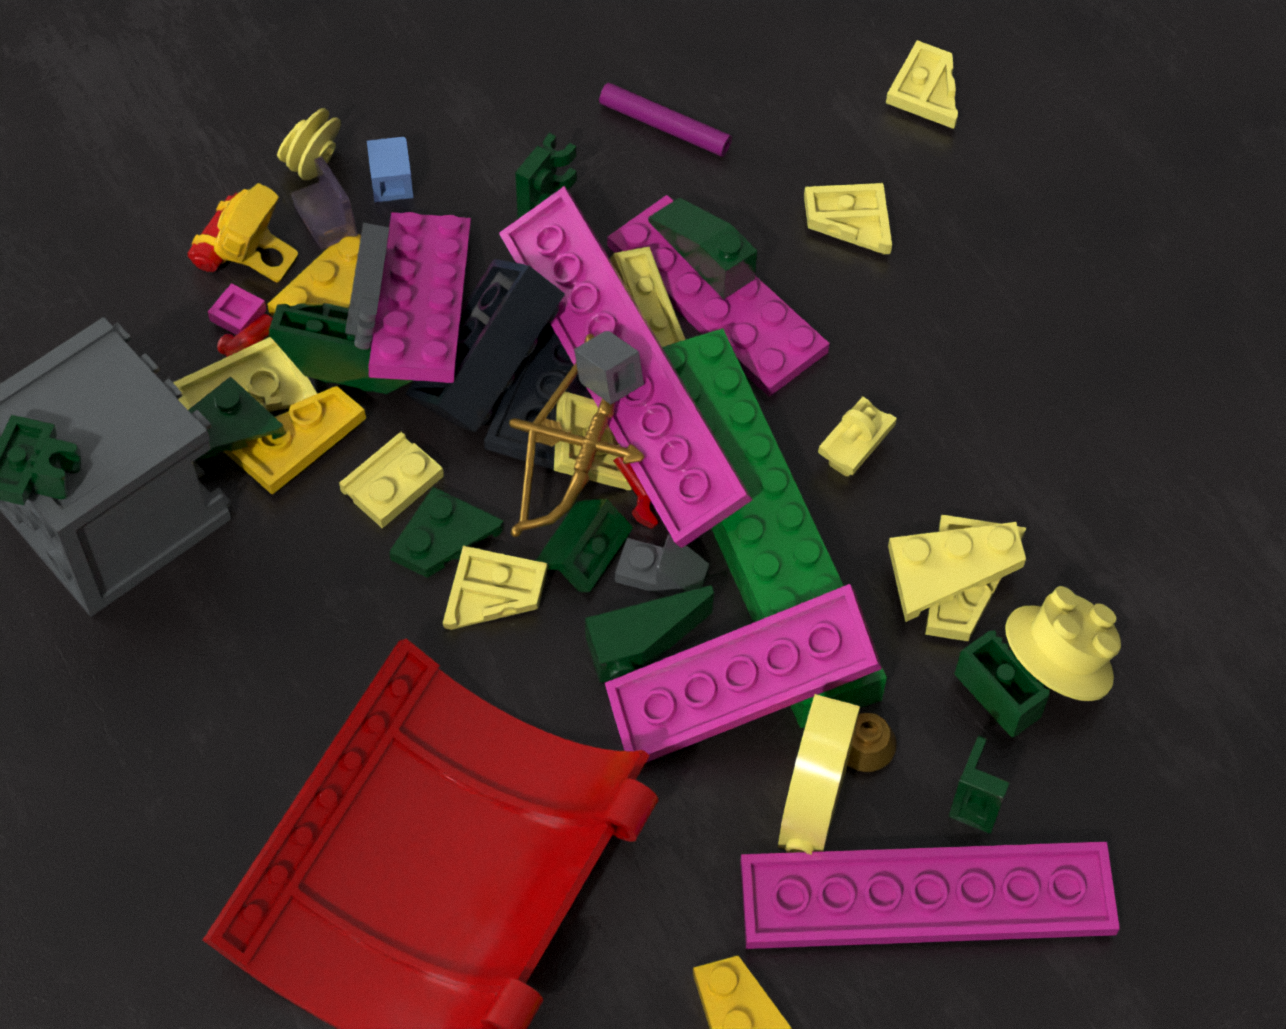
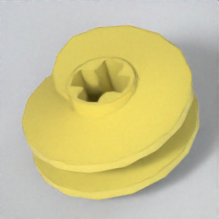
(309, 141)

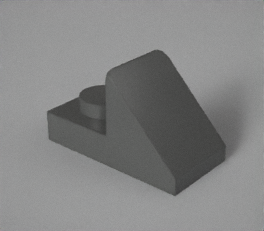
(661, 569)

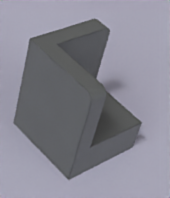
(609, 367)

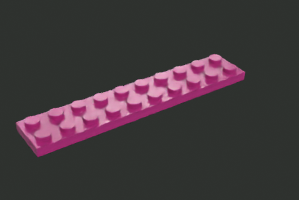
(682, 460)

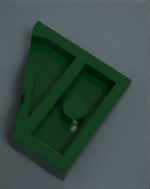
(235, 418)
(440, 532)

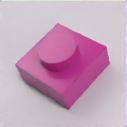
(236, 309)

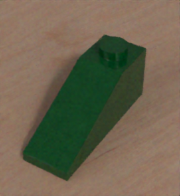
(707, 245)
(643, 632)

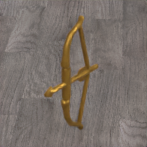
(551, 432)

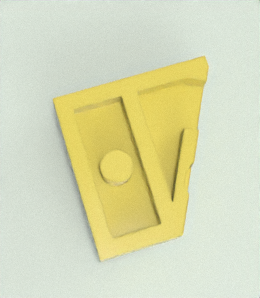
(850, 214)

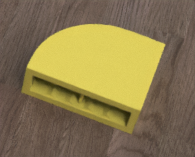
(818, 775)

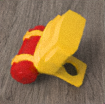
(238, 231)

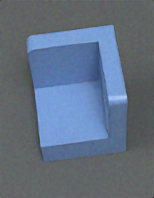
(390, 169)

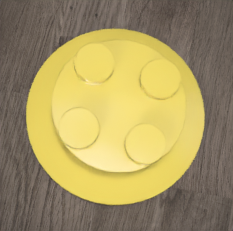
(1066, 644)

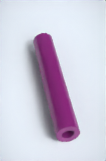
(665, 119)

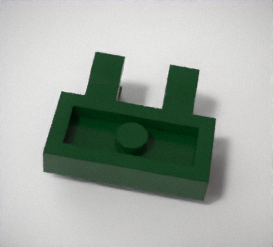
(537, 175)

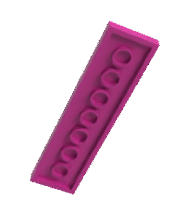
(928, 895)

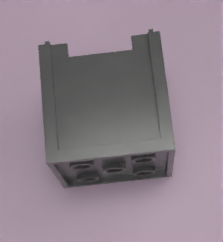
(138, 477)

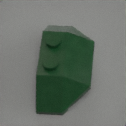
(320, 348)

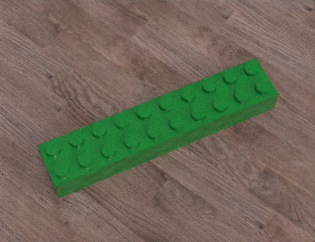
(772, 539)

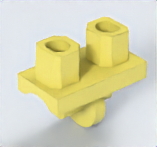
(856, 437)

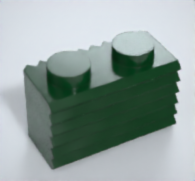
(1001, 683)

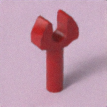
(642, 511)

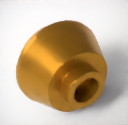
(872, 744)

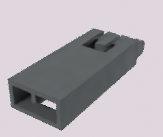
(367, 284)

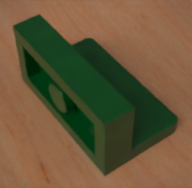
(586, 542)
(978, 793)

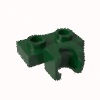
(34, 460)

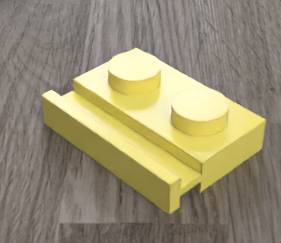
(391, 479)

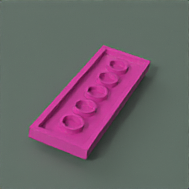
(420, 298)
(762, 329)
(743, 674)

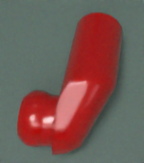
(252, 334)

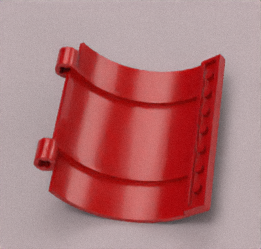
(428, 859)

